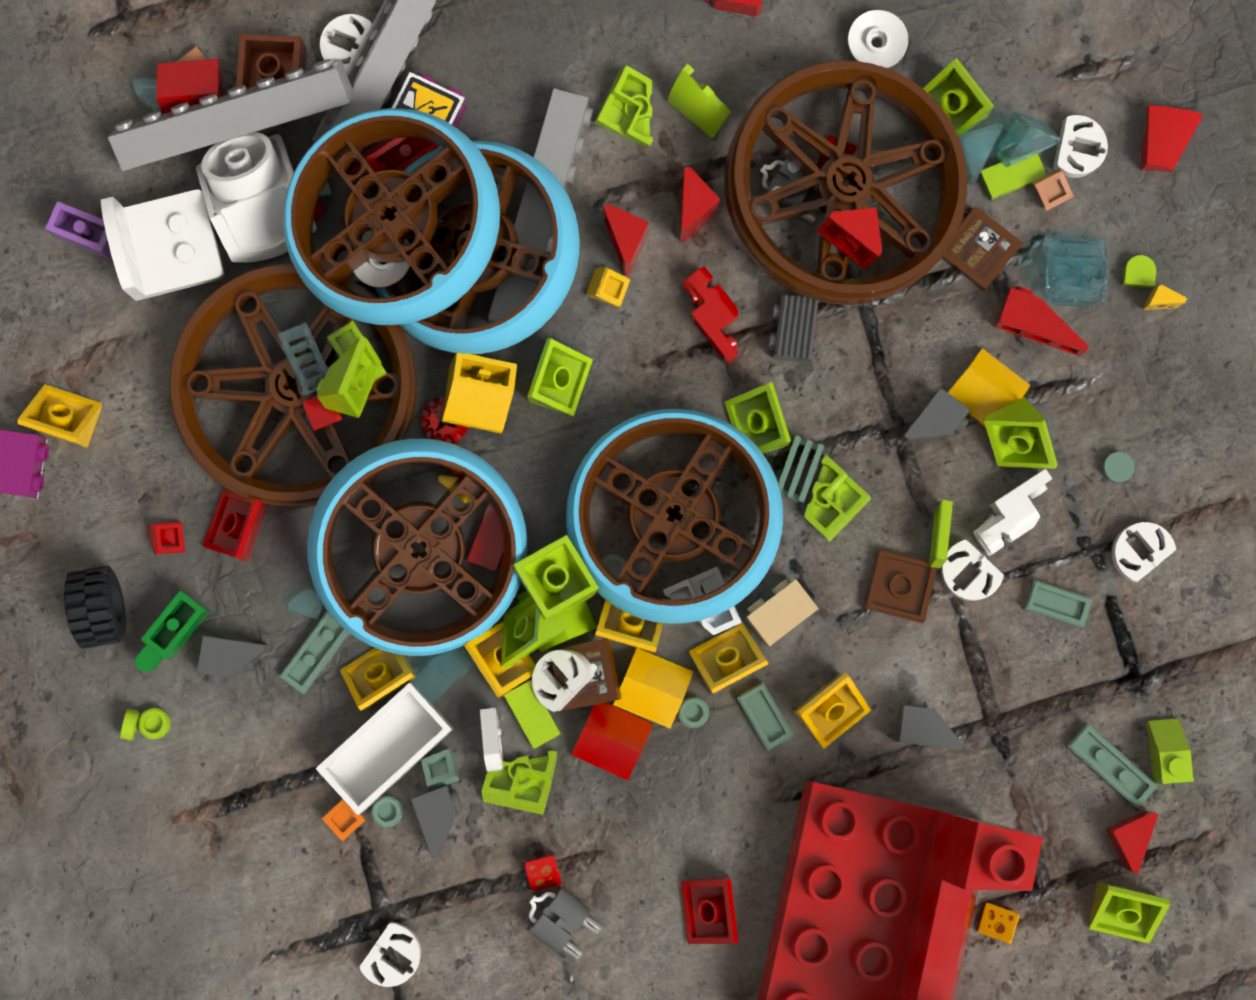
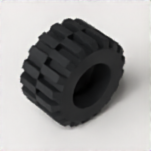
(94, 607)

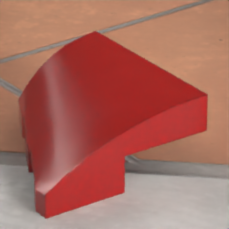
(1166, 136)

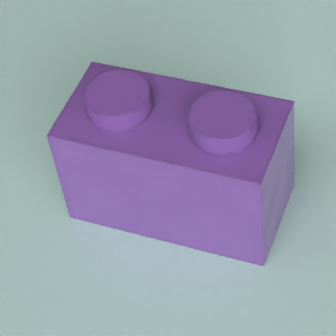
(79, 229)

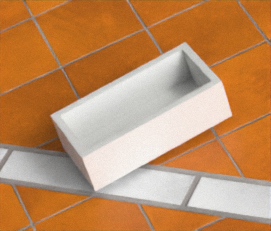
(384, 748)

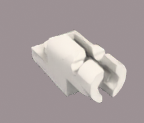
(1013, 514)

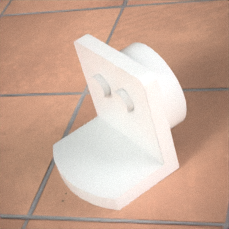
(246, 194)
(162, 244)

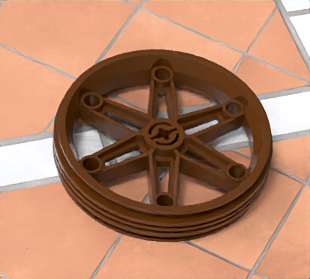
(872, 81)
(185, 375)

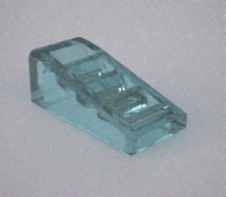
(310, 384)

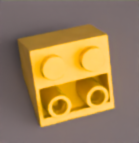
(479, 392)

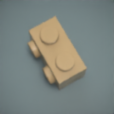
(781, 612)

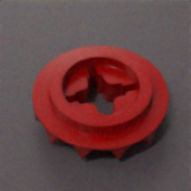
(430, 424)

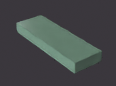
(314, 654)
(1111, 765)

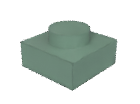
(440, 769)

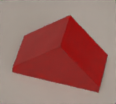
(1132, 838)

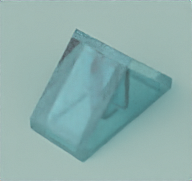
(1022, 139)
(977, 147)
(443, 673)

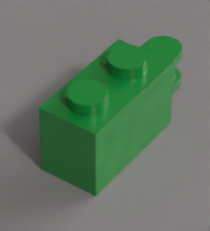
(171, 630)

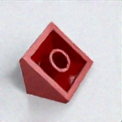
(187, 82)
(697, 204)
(626, 234)
(854, 234)
(235, 525)
(612, 740)
(709, 910)

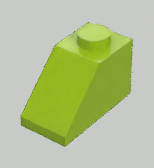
(1169, 752)

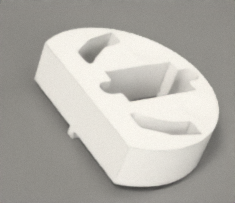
(343, 26)
(1067, 159)
(1146, 533)
(973, 590)
(572, 665)
(491, 739)
(409, 949)

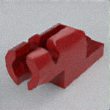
(714, 313)

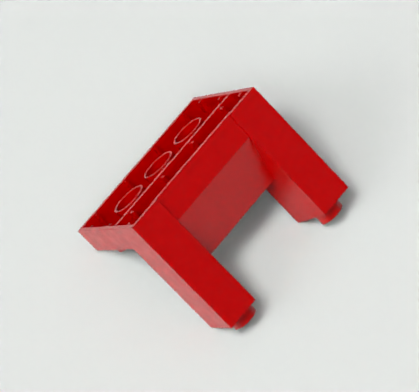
(884, 897)

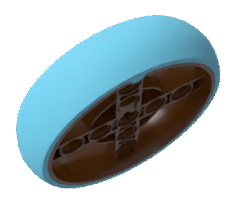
(340, 151)
(551, 271)
(719, 442)
(448, 545)

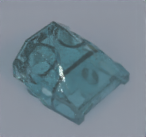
(1075, 270)

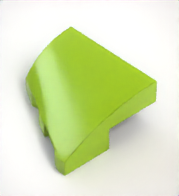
(698, 103)
(628, 107)
(834, 500)
(521, 783)

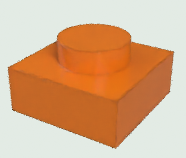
(343, 820)

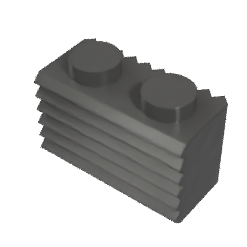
(794, 328)

